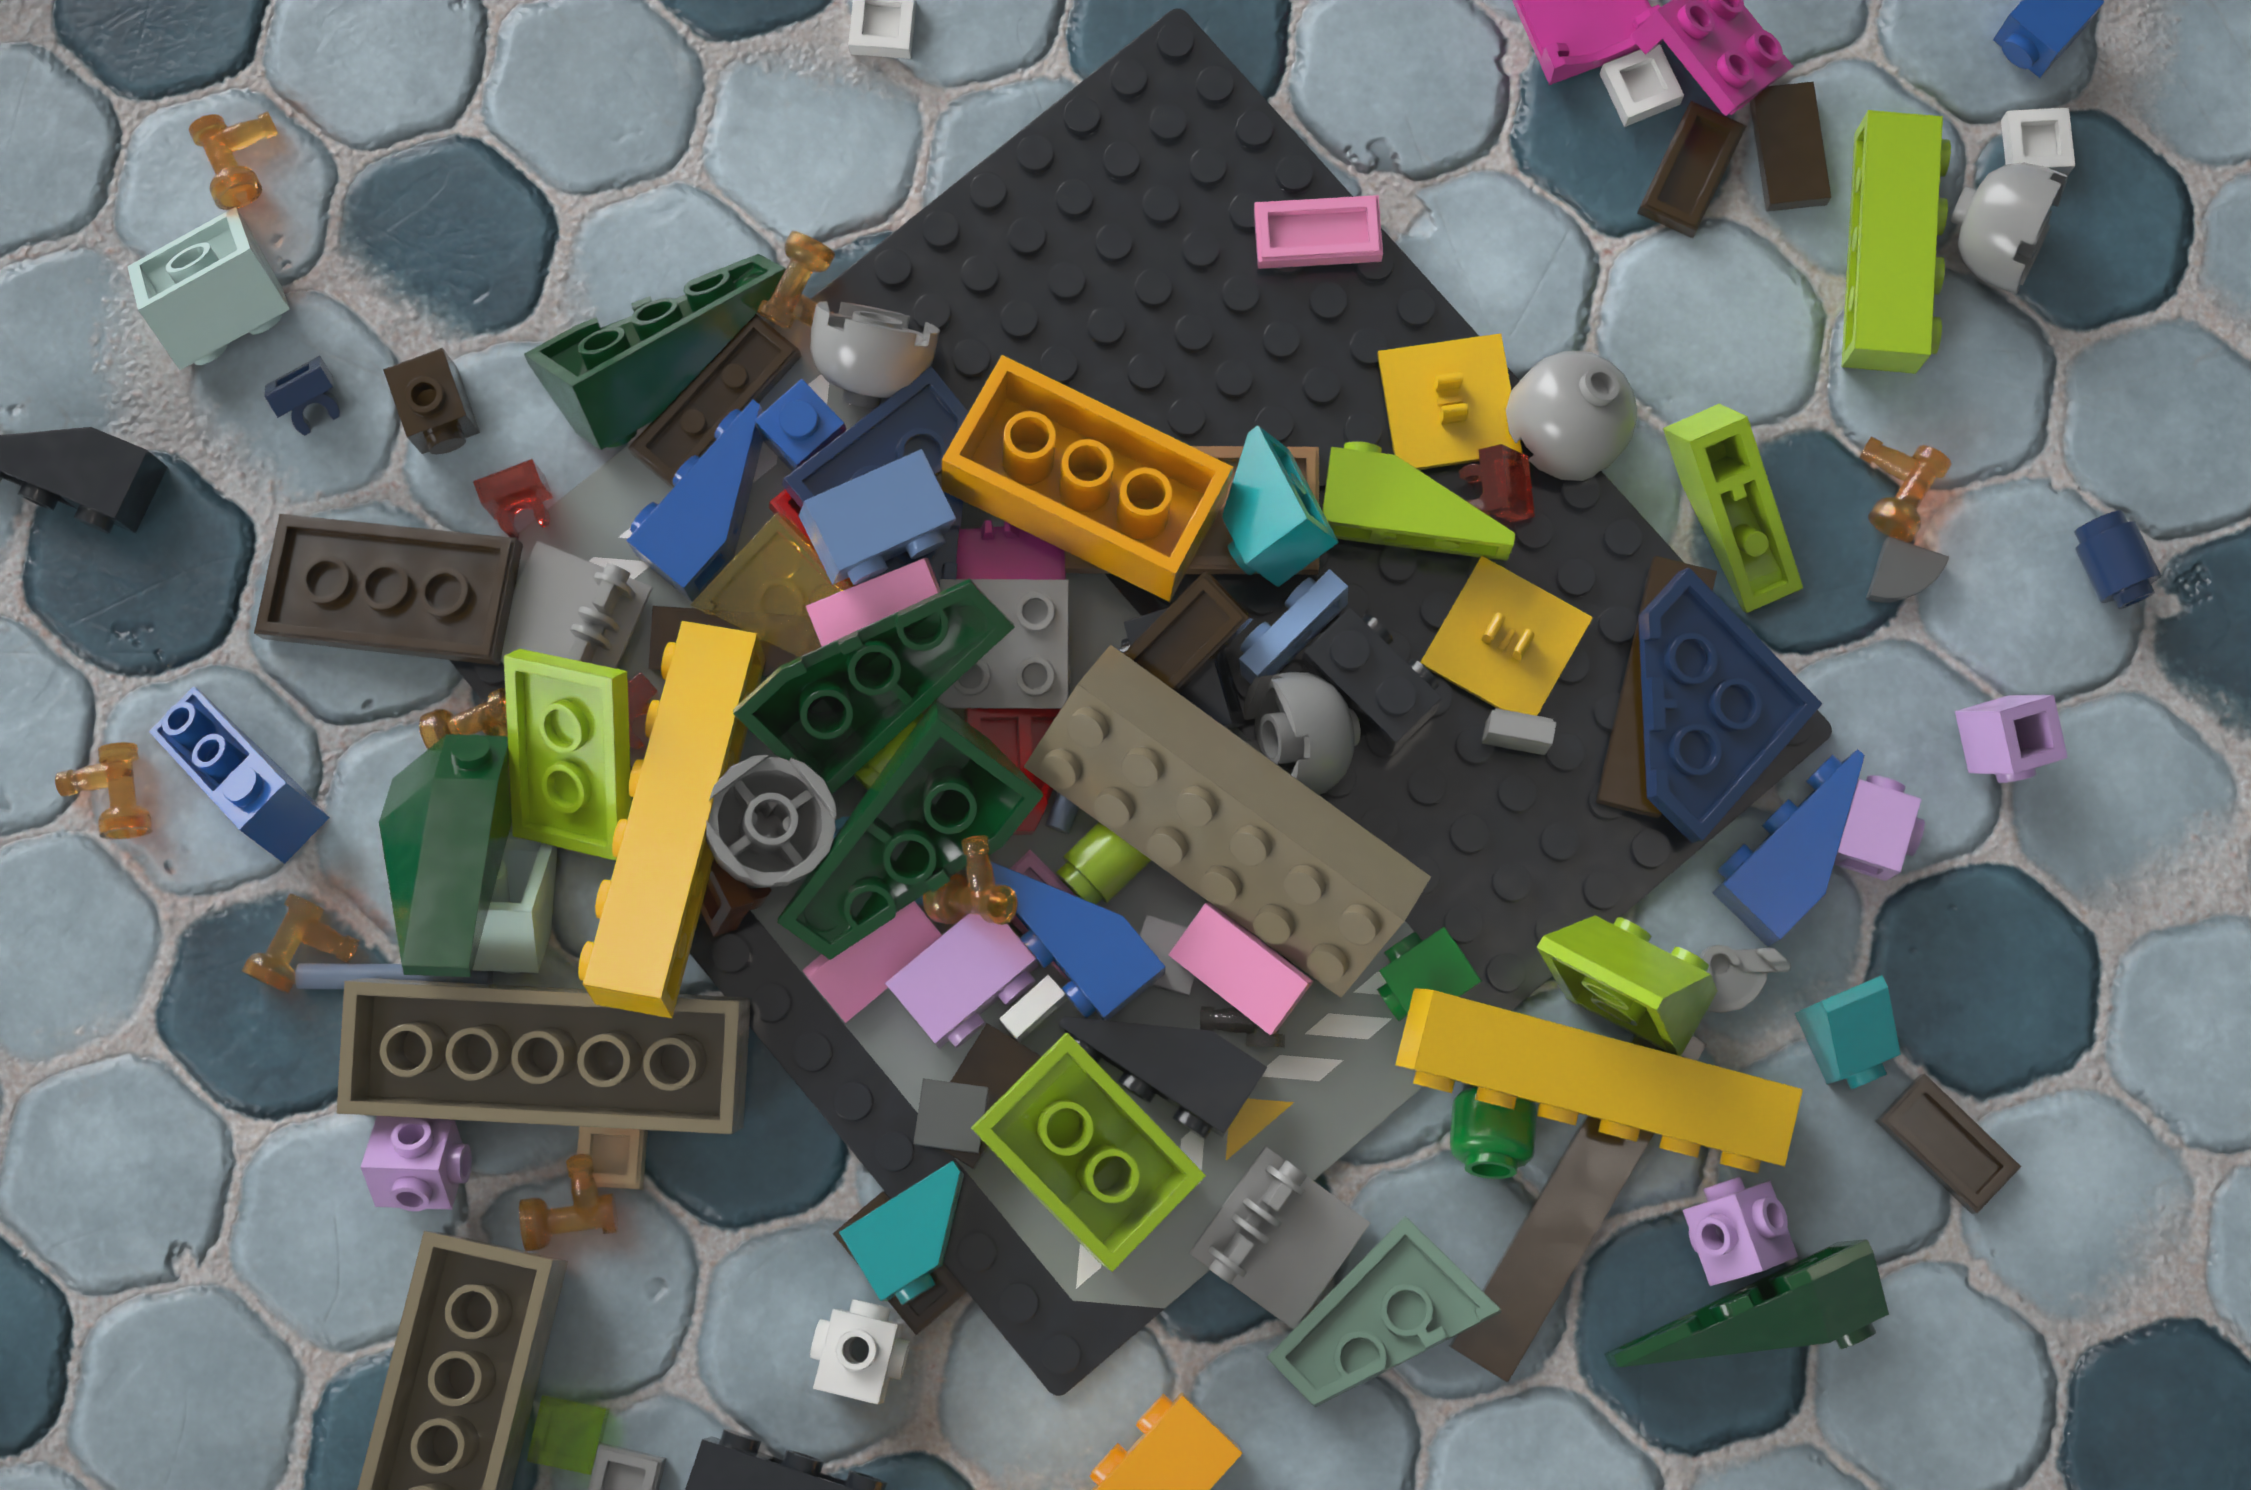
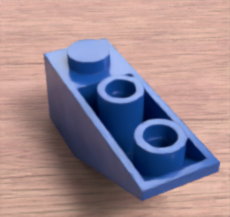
(701, 518)
(238, 776)
(1794, 864)
(1088, 943)

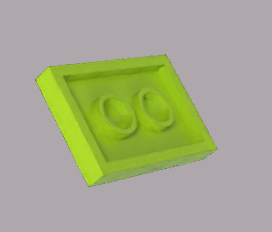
(567, 751)

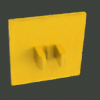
(1447, 400)
(1505, 639)

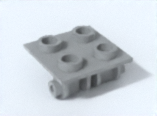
(574, 608)
(1031, 661)
(1279, 1238)

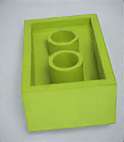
(1630, 980)
(1088, 1152)

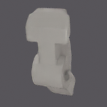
(1740, 974)

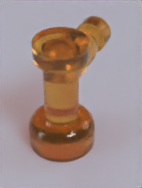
(232, 183)
(787, 301)
(1898, 515)
(485, 717)
(116, 773)
(973, 894)
(298, 926)
(586, 1213)

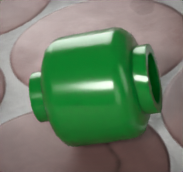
(1491, 1137)

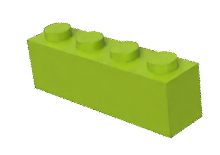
(1894, 242)

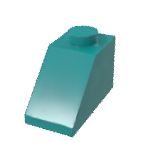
(1273, 512)
(1852, 1033)
(907, 1236)

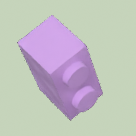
(963, 977)

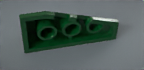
(633, 369)
(868, 686)
(909, 831)
(445, 848)
(1803, 1304)

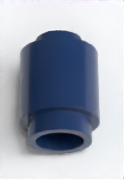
(2116, 559)

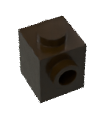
(432, 402)

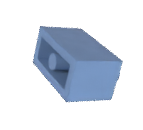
(877, 519)

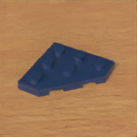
(914, 418)
(1711, 705)

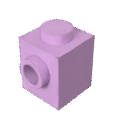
(2011, 736)
(1880, 828)

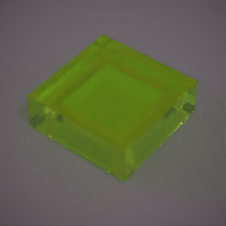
(567, 1434)

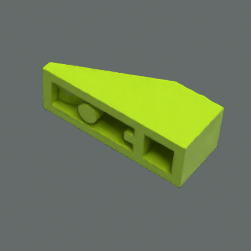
(1734, 503)
(1394, 504)

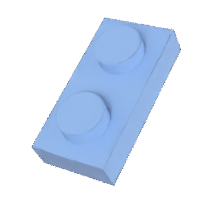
(1308, 612)

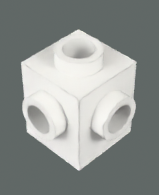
(838, 1368)

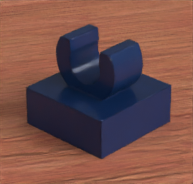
(301, 388)

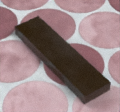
(1624, 767)

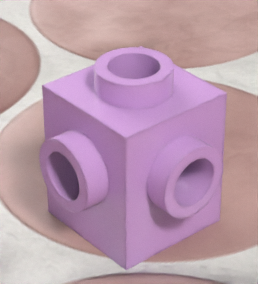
(415, 1163)
(1739, 1230)

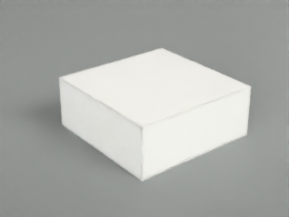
(882, 28)
(1641, 85)
(2039, 138)
(1033, 1008)

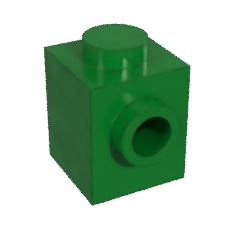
(1425, 964)

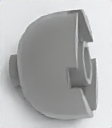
(2007, 222)
(869, 351)
(1573, 414)
(1303, 727)
(770, 821)

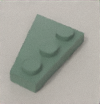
(1380, 1316)

